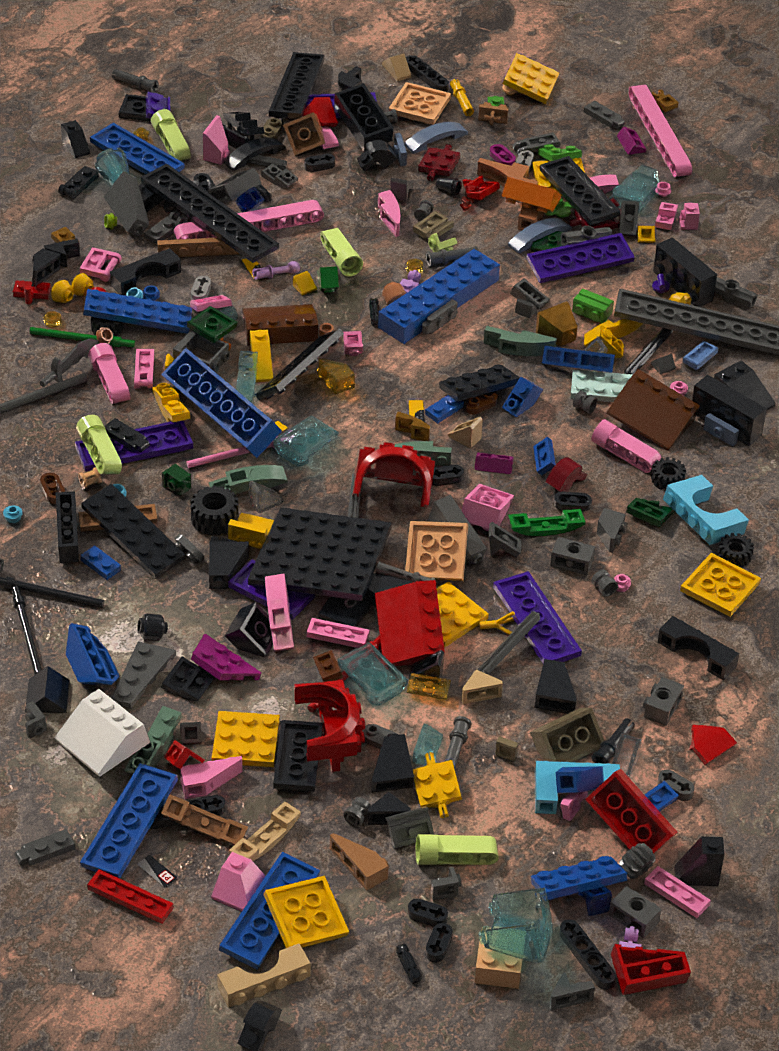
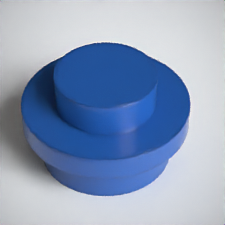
(151, 292)

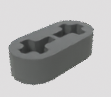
(677, 783)

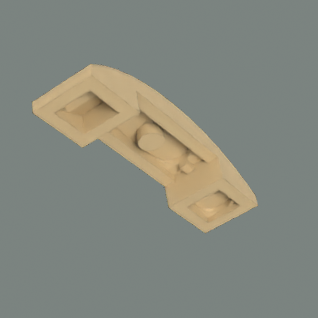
(269, 834)

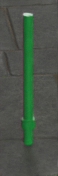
(115, 342)

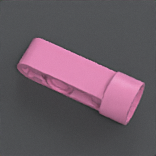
(105, 363)
(625, 446)

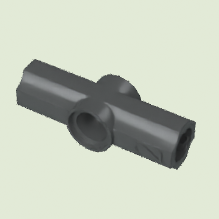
(584, 234)
(733, 292)

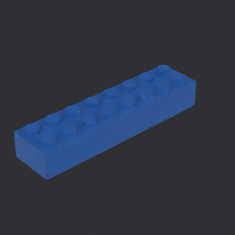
(457, 281)
(221, 402)

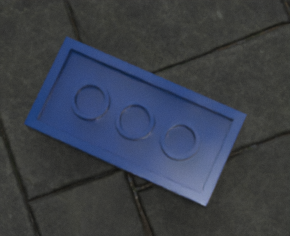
(579, 877)

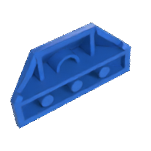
(89, 657)

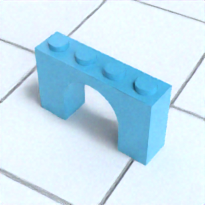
(710, 526)
(545, 782)

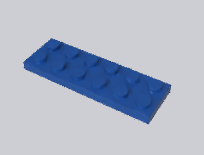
(139, 153)
(137, 311)
(129, 820)
(255, 928)

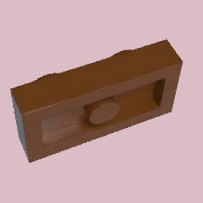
(327, 666)

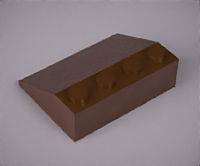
(283, 323)
(653, 409)

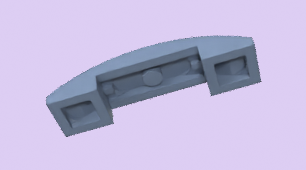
(433, 133)
(535, 231)

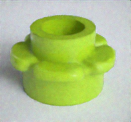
(110, 221)

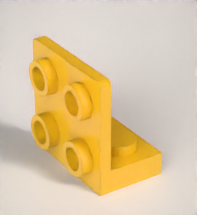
(250, 529)

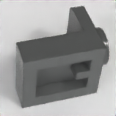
(35, 720)
(446, 887)

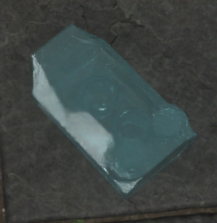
(637, 187)
(304, 440)
(373, 674)

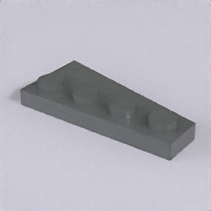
(141, 671)

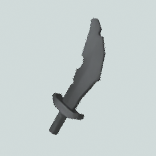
(59, 367)

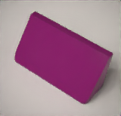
(631, 141)
(494, 463)

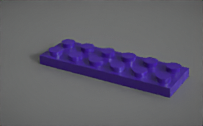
(580, 258)
(163, 440)
(549, 635)

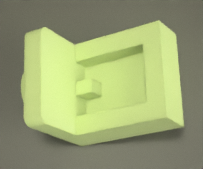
(436, 245)

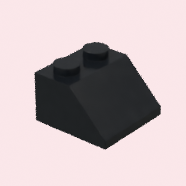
(251, 630)

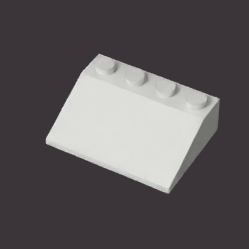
(102, 733)

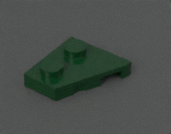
(649, 511)

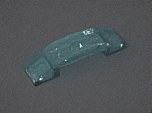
(247, 374)

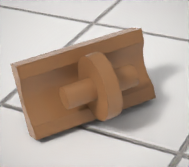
(493, 113)

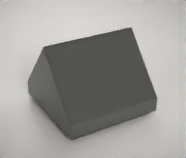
(525, 308)
(664, 364)
(190, 732)

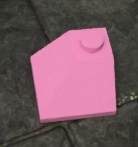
(215, 142)
(237, 881)

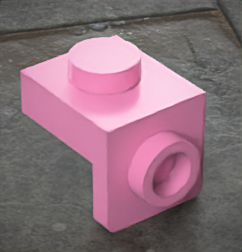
(353, 343)

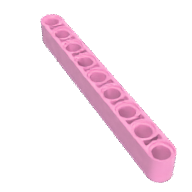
(660, 131)
(264, 219)

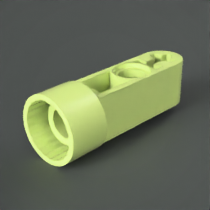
(172, 138)
(341, 252)
(99, 445)
(455, 849)

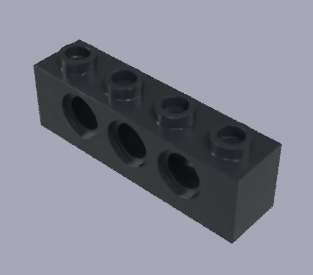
(67, 527)

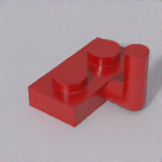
(25, 290)

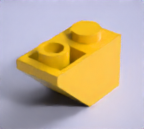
(614, 345)

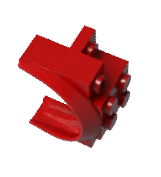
(395, 465)
(340, 727)

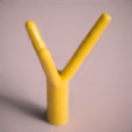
(497, 623)

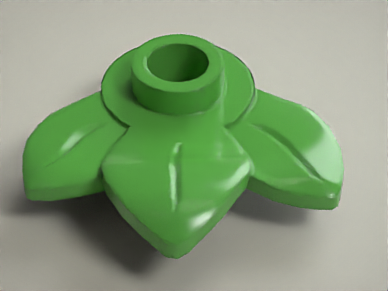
(561, 210)

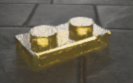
(429, 686)

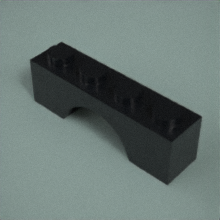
(161, 264)
(679, 635)

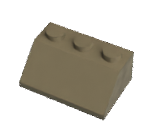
(568, 736)

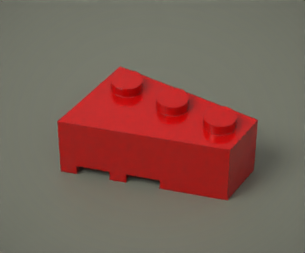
(648, 969)

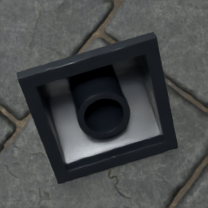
(49, 691)

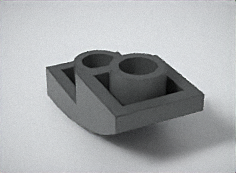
(279, 177)

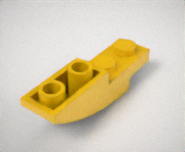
(169, 403)

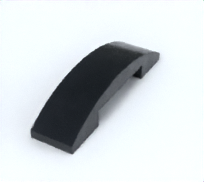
(239, 157)

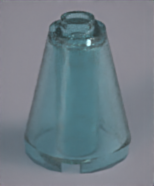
(111, 164)

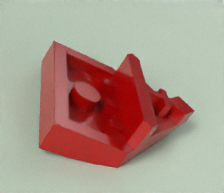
(324, 109)
(478, 188)
(710, 742)

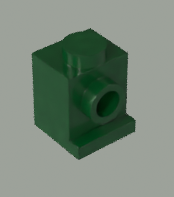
(176, 479)

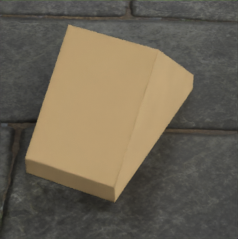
(397, 67)
(468, 432)
(481, 687)

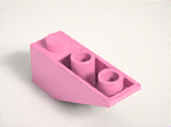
(205, 777)

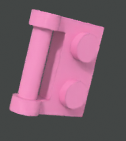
(95, 261)

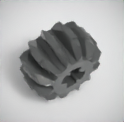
(637, 860)

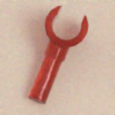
(466, 203)

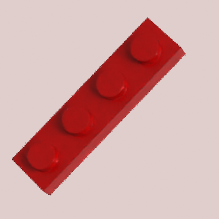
(130, 896)

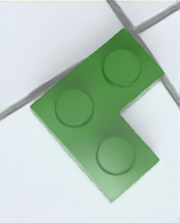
(552, 153)

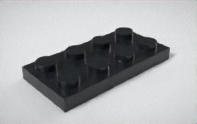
(479, 382)
(291, 767)

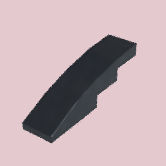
(243, 123)

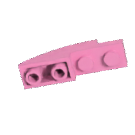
(279, 612)

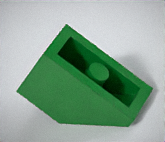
(328, 279)

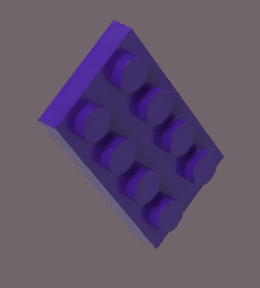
(239, 583)

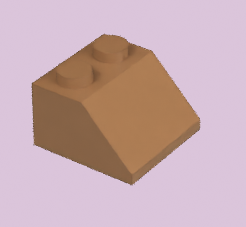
(305, 133)

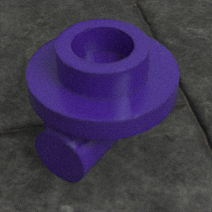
(660, 284)

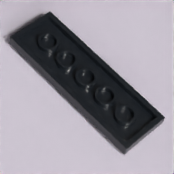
(579, 190)
(299, 364)
(133, 531)

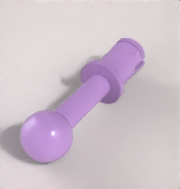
(292, 267)

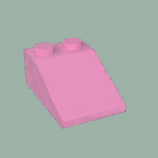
(486, 506)

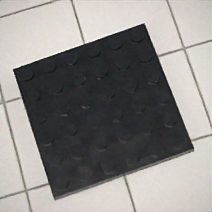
(321, 553)

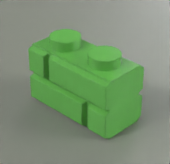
(592, 306)

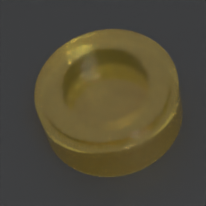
(414, 264)
(52, 319)

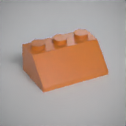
(530, 195)

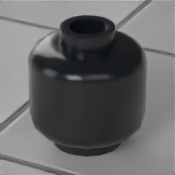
(152, 626)

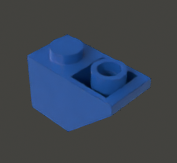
(522, 397)
(579, 779)

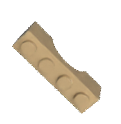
(240, 986)

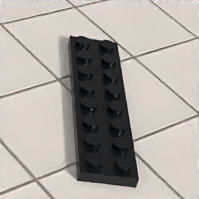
(296, 85)

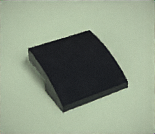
(187, 680)

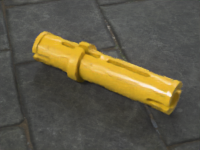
(459, 93)

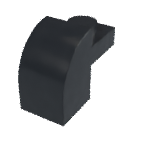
(349, 79)
(379, 152)
(258, 1021)

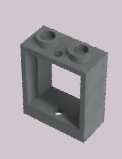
(235, 185)
(219, 349)

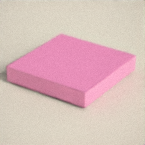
(215, 302)

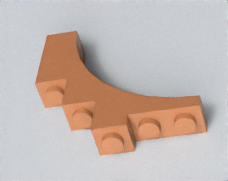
(498, 173)

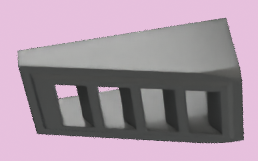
(524, 288)

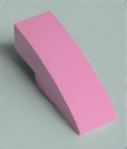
(389, 211)

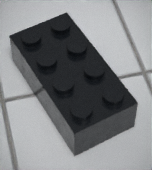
(363, 115)
(685, 272)
(730, 407)

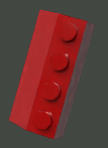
(630, 813)

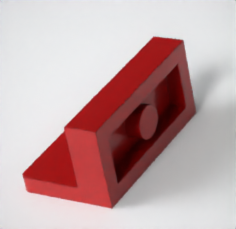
(179, 754)

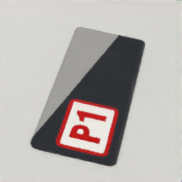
(157, 871)

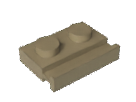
(433, 224)

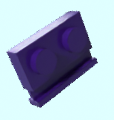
(156, 102)

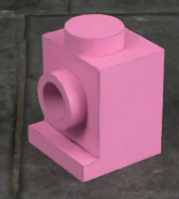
(689, 217)

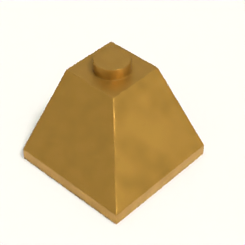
(557, 323)

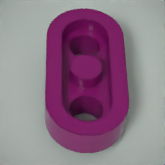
(502, 154)

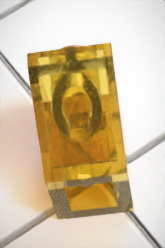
(336, 375)

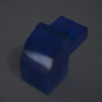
(249, 200)

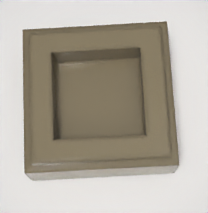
(506, 748)

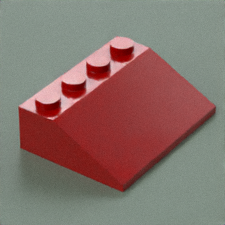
(409, 622)

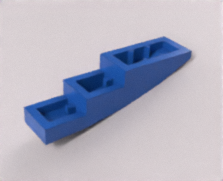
(578, 359)

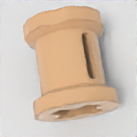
(84, 481)

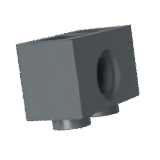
(572, 556)
(663, 700)
(634, 910)

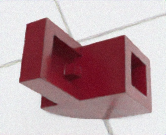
(564, 474)

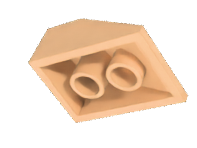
(497, 969)

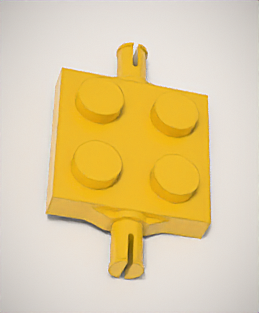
(436, 784)

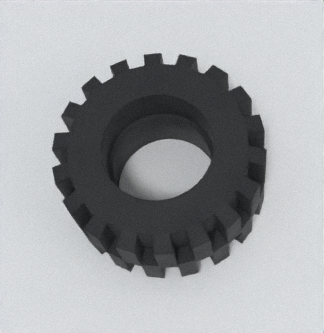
(213, 510)

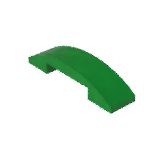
(547, 526)

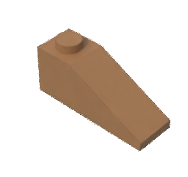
(360, 861)

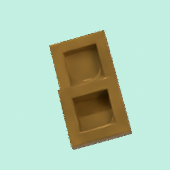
(410, 424)

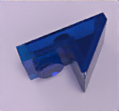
(597, 900)

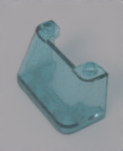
(520, 925)

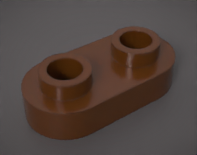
(481, 403)
(50, 485)

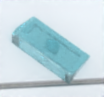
(428, 741)

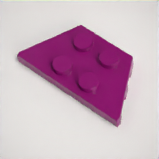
(221, 661)

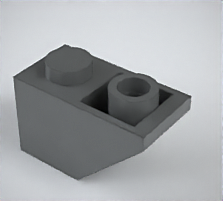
(610, 527)

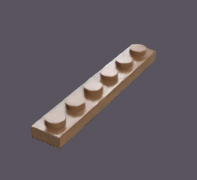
(196, 247)

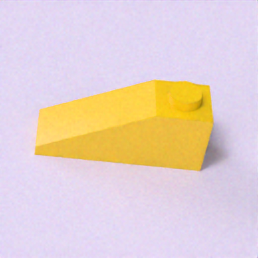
(260, 343)

